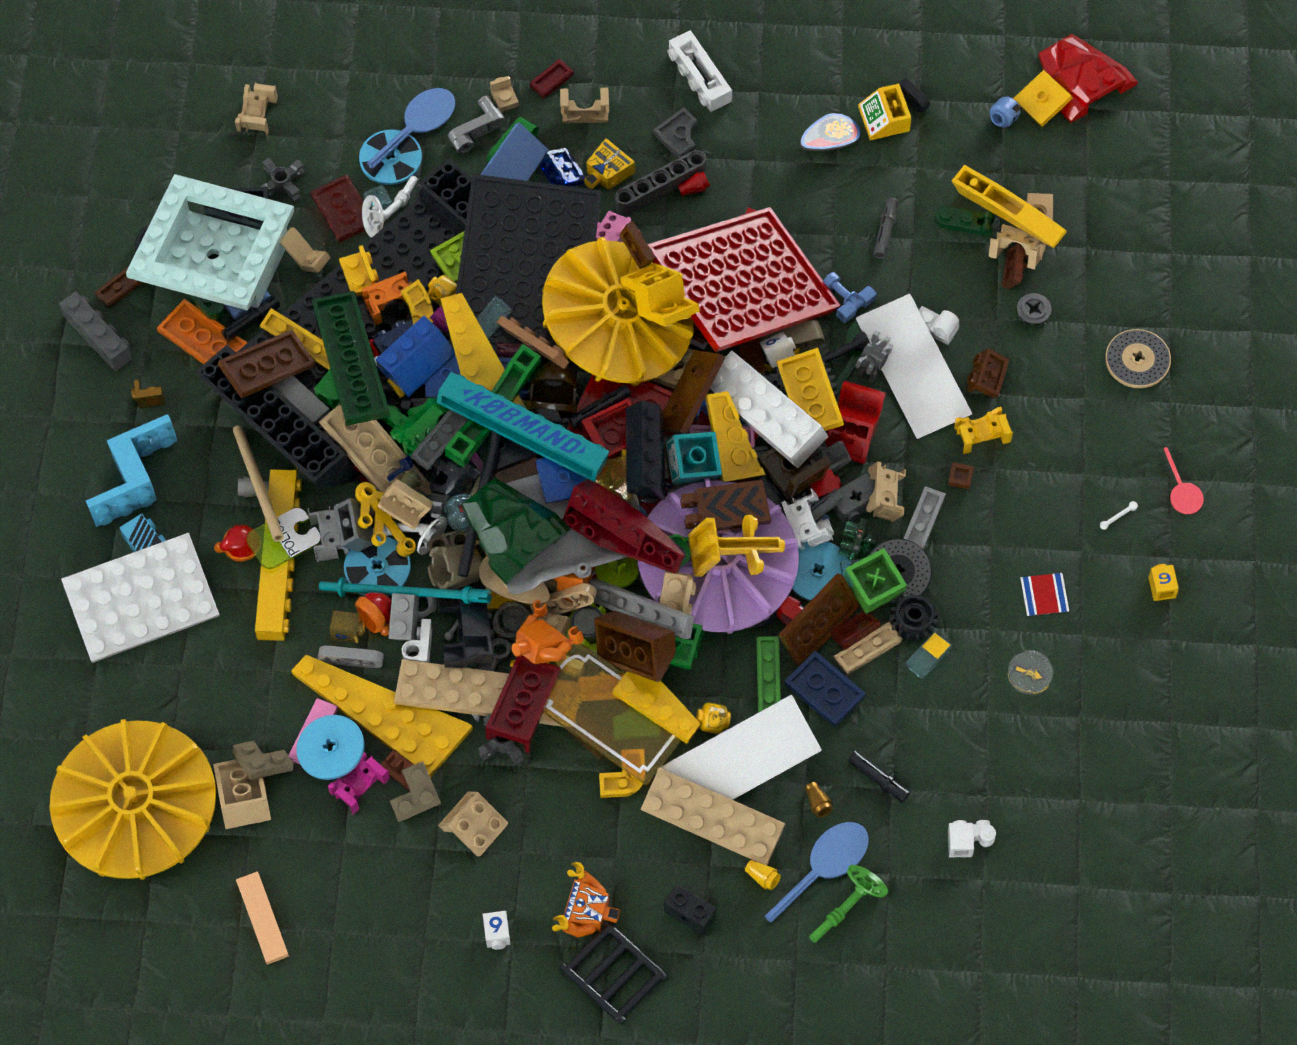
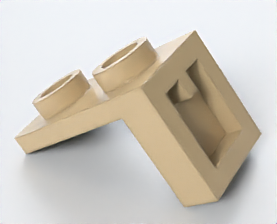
(302, 253)

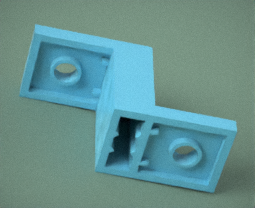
(126, 452)

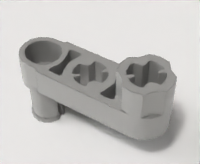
(464, 134)

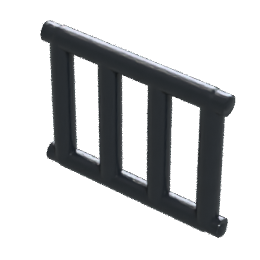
(603, 999)

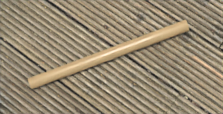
(258, 483)

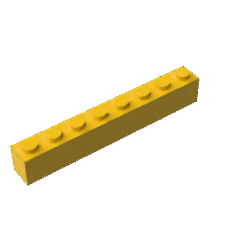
(276, 582)

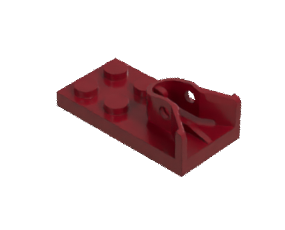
(522, 701)

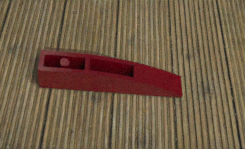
(619, 527)

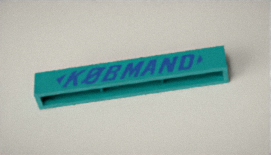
(522, 426)

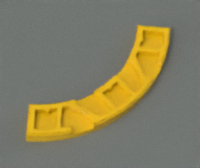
(419, 306)

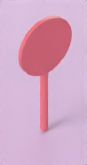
(1185, 496)

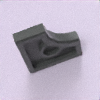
(676, 133)

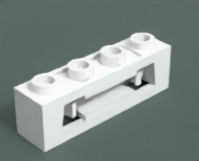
(682, 50)

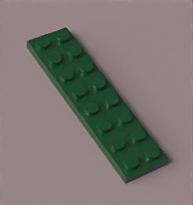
(350, 358)

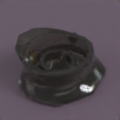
(509, 619)

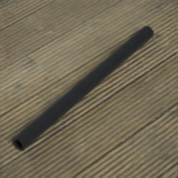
(486, 476)

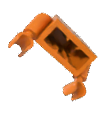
(541, 641)

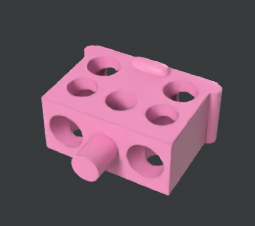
(612, 226)

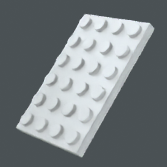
(140, 597)

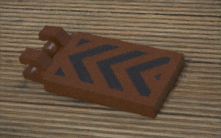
(727, 505)

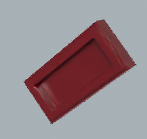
(551, 78)

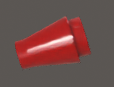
(694, 184)

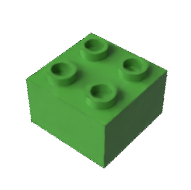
(875, 580)

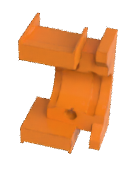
(381, 293)

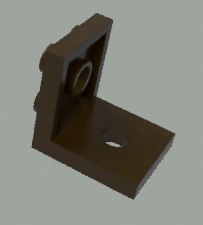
(793, 480)

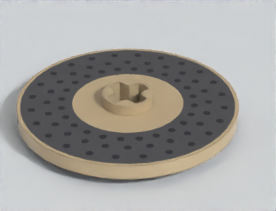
(1151, 367)

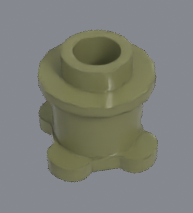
(411, 479)

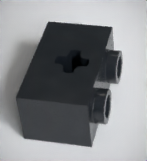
(690, 909)

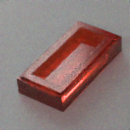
(855, 629)

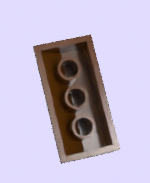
(634, 644)

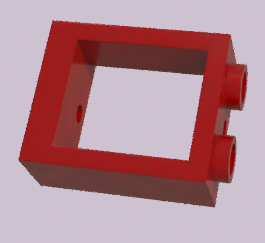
(590, 432)

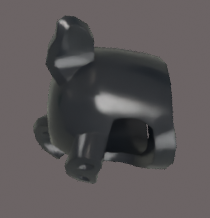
(453, 476)

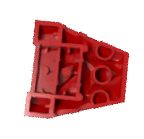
(1083, 74)

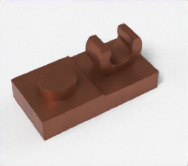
(1014, 266)
(395, 763)

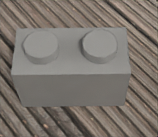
(403, 617)

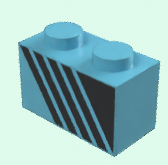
(140, 533)

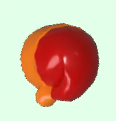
(235, 544)
(375, 612)

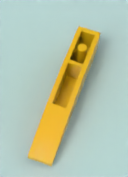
(1007, 206)

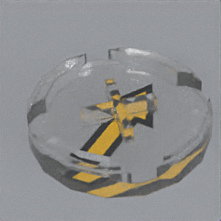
(1030, 672)

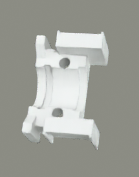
(803, 521)

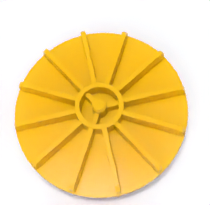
(599, 319)
(133, 799)

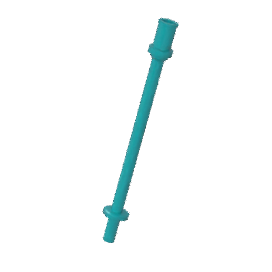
(467, 594)

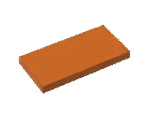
(196, 333)

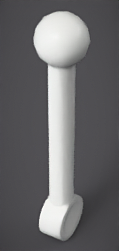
(1132, 506)

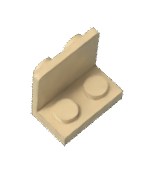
(474, 822)

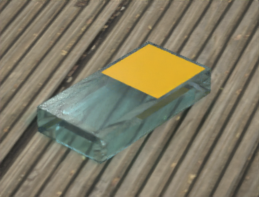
(928, 655)

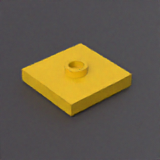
(1043, 98)

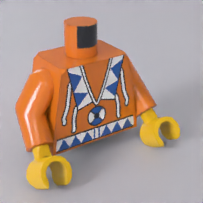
(586, 906)

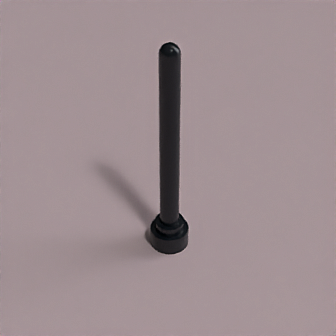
(859, 342)

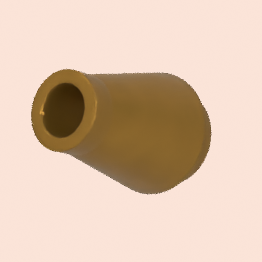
(819, 801)

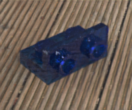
(561, 168)

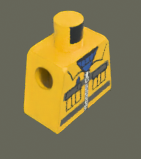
(608, 166)

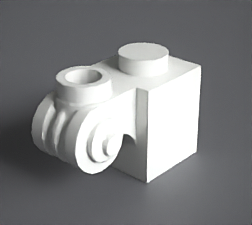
(963, 835)

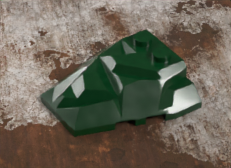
(511, 527)

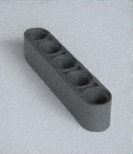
(656, 190)

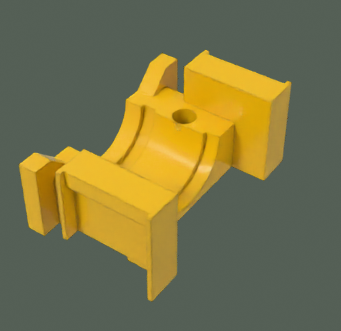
(988, 427)

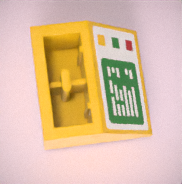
(885, 112)

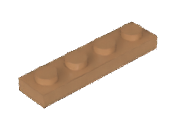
(538, 344)

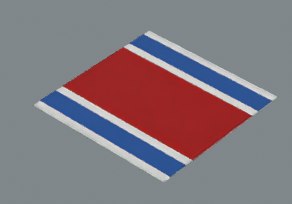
(1044, 594)

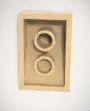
(240, 798)

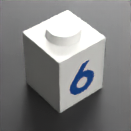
(777, 348)
(496, 930)

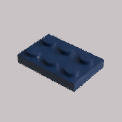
(825, 688)

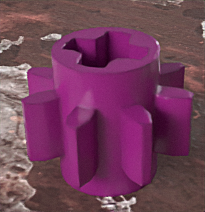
(439, 319)

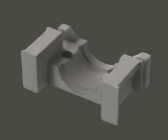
(329, 535)

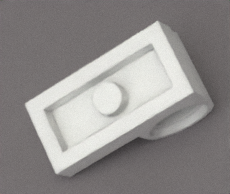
(942, 326)
(421, 645)

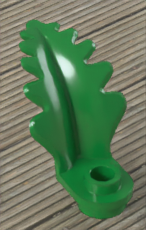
(420, 421)

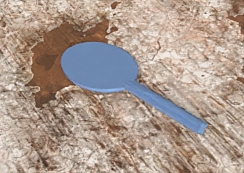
(422, 115)
(829, 858)

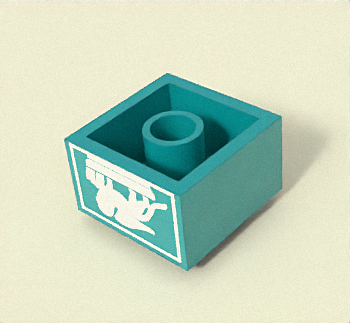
(693, 457)

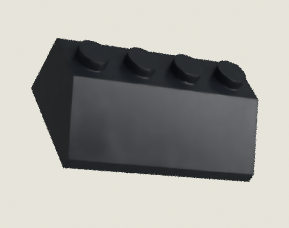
(645, 450)

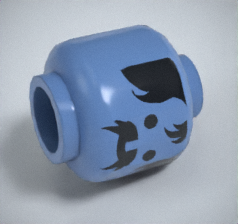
(1005, 112)

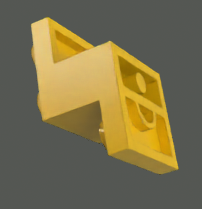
(660, 294)

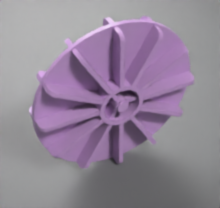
(728, 594)

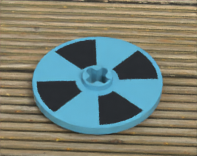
(395, 170)
(360, 569)

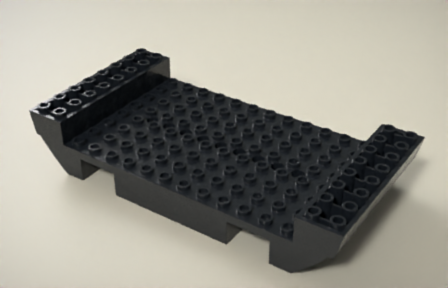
(395, 249)

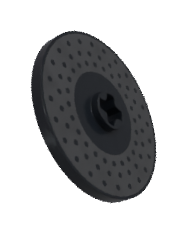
(911, 560)

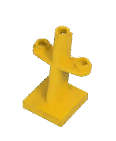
(707, 546)

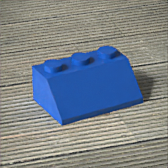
(415, 356)

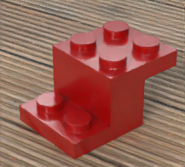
(860, 414)

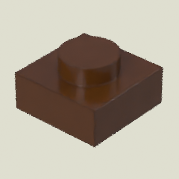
(960, 475)

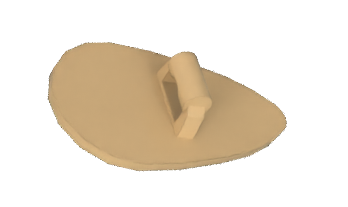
(493, 582)

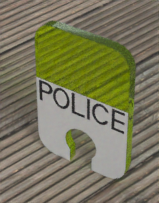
(276, 553)

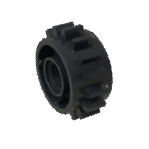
(913, 628)

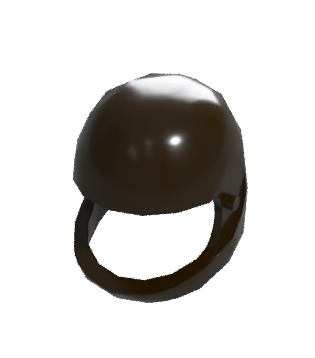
(553, 385)

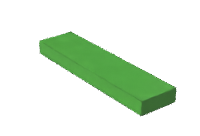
(768, 671)

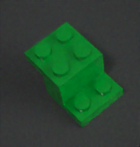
(688, 648)

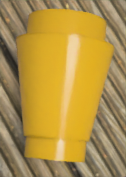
(763, 874)

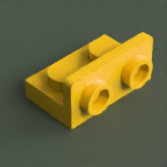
(358, 271)

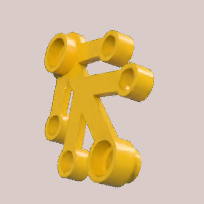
(381, 519)

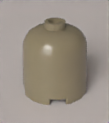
(446, 564)

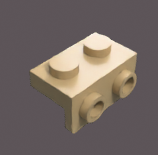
(404, 504)

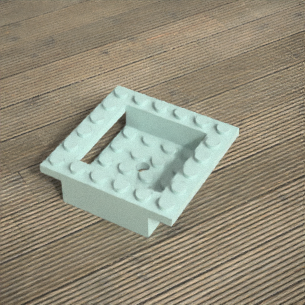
(180, 242)

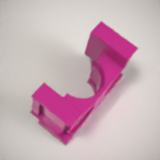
(358, 781)

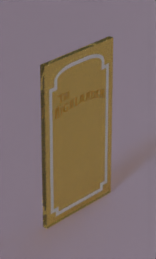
(590, 711)

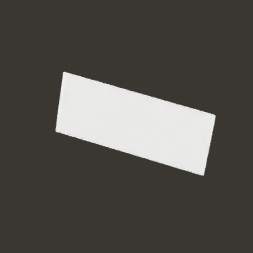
(915, 367)
(749, 751)

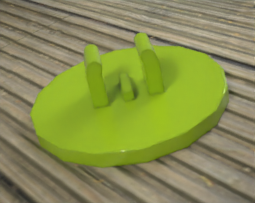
(618, 572)

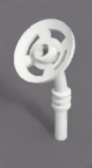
(377, 215)
(425, 530)

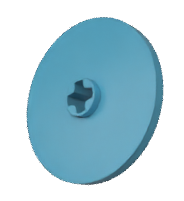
(824, 557)
(315, 741)

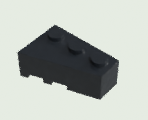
(236, 218)

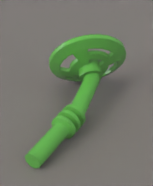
(863, 887)

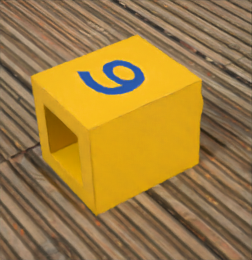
(1163, 582)

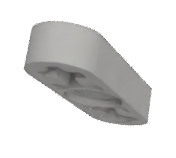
(351, 656)

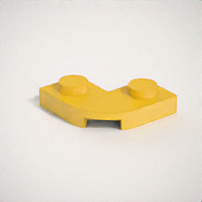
(618, 784)

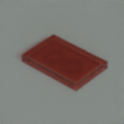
(340, 207)

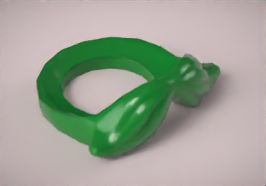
(681, 541)

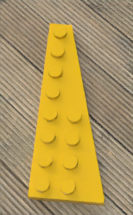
(472, 349)
(410, 730)

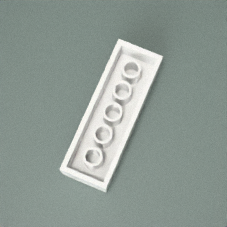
(768, 410)

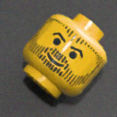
(441, 288)
(713, 718)

